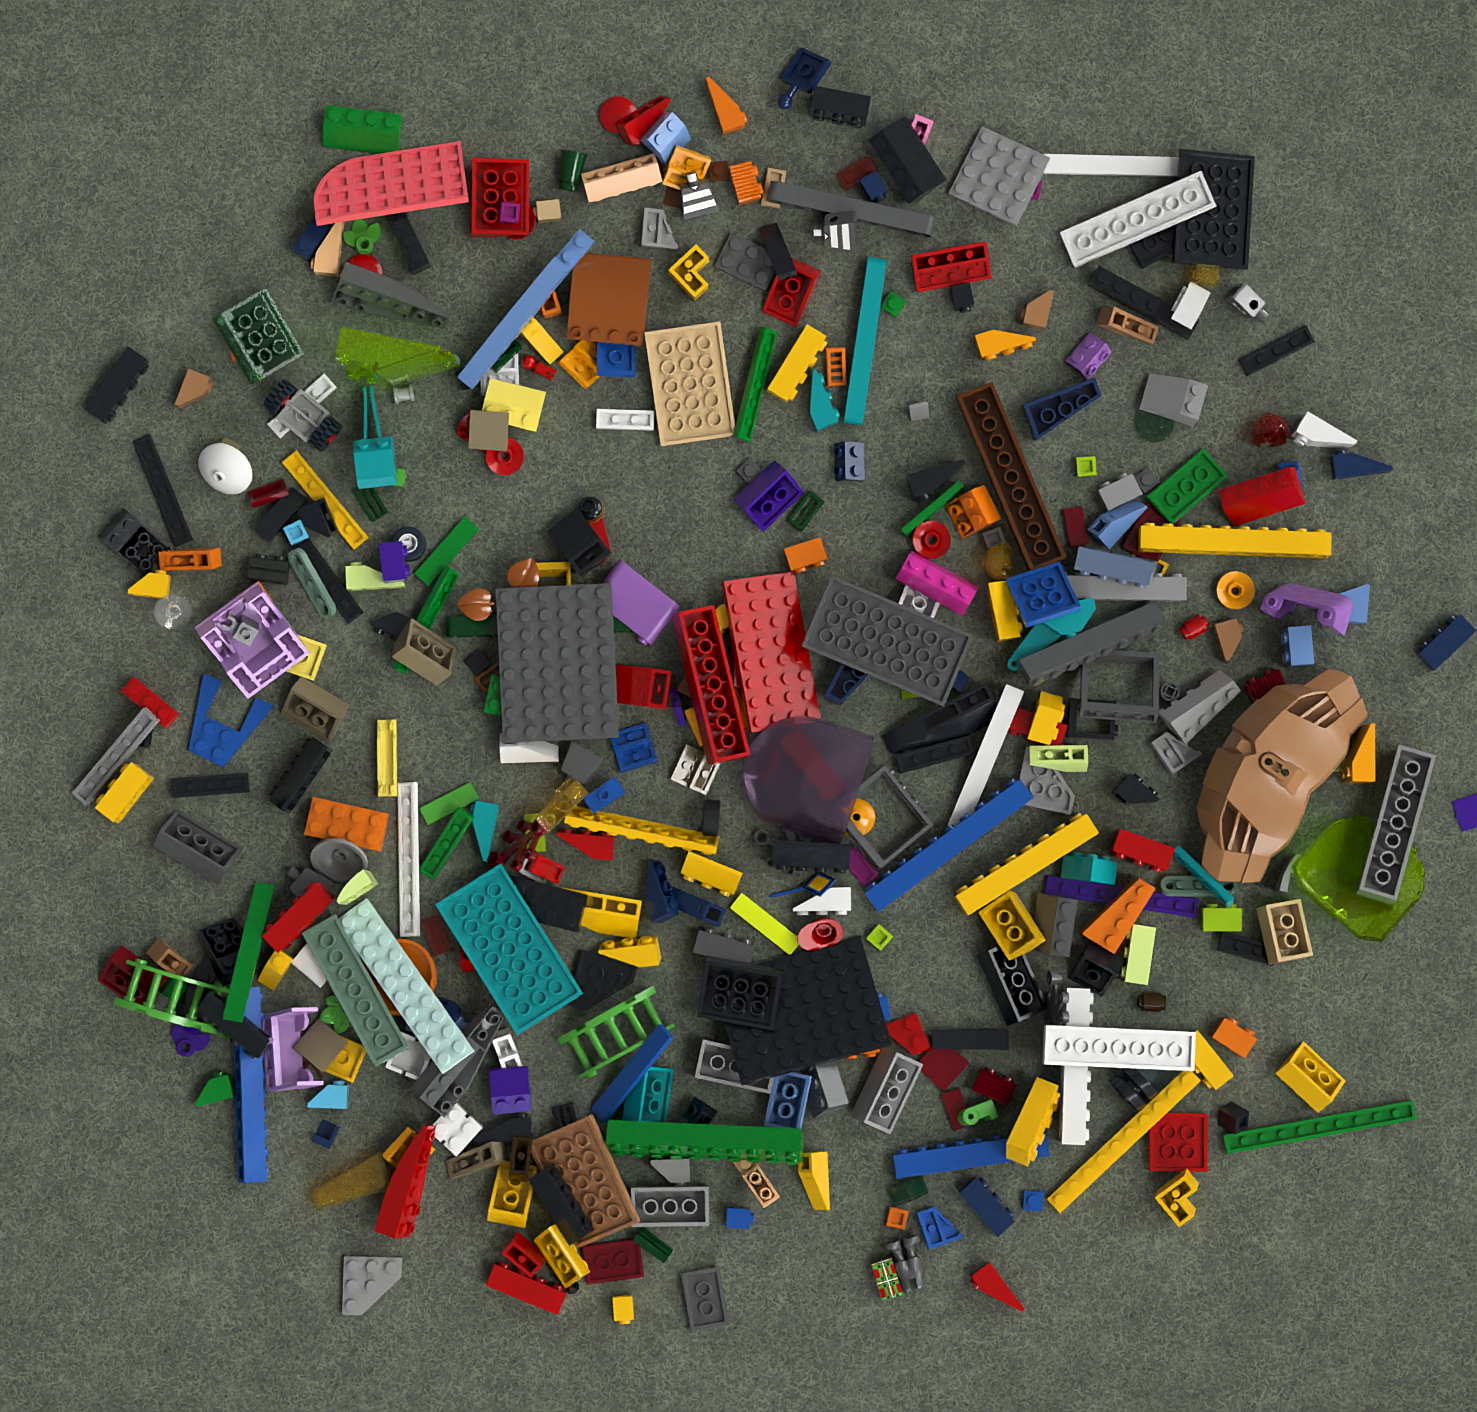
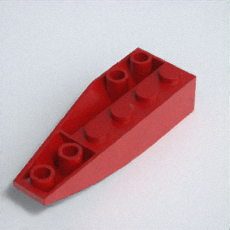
(405, 1188)

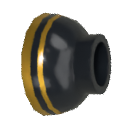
(592, 509)

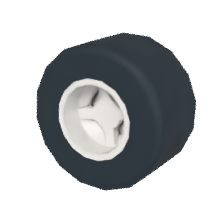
(412, 538)

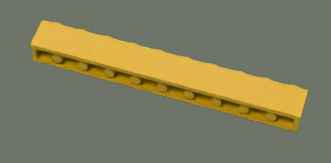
(1234, 541)

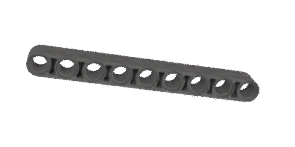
(866, 211)

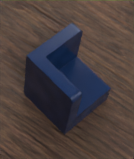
(326, 1134)

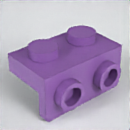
(1089, 355)

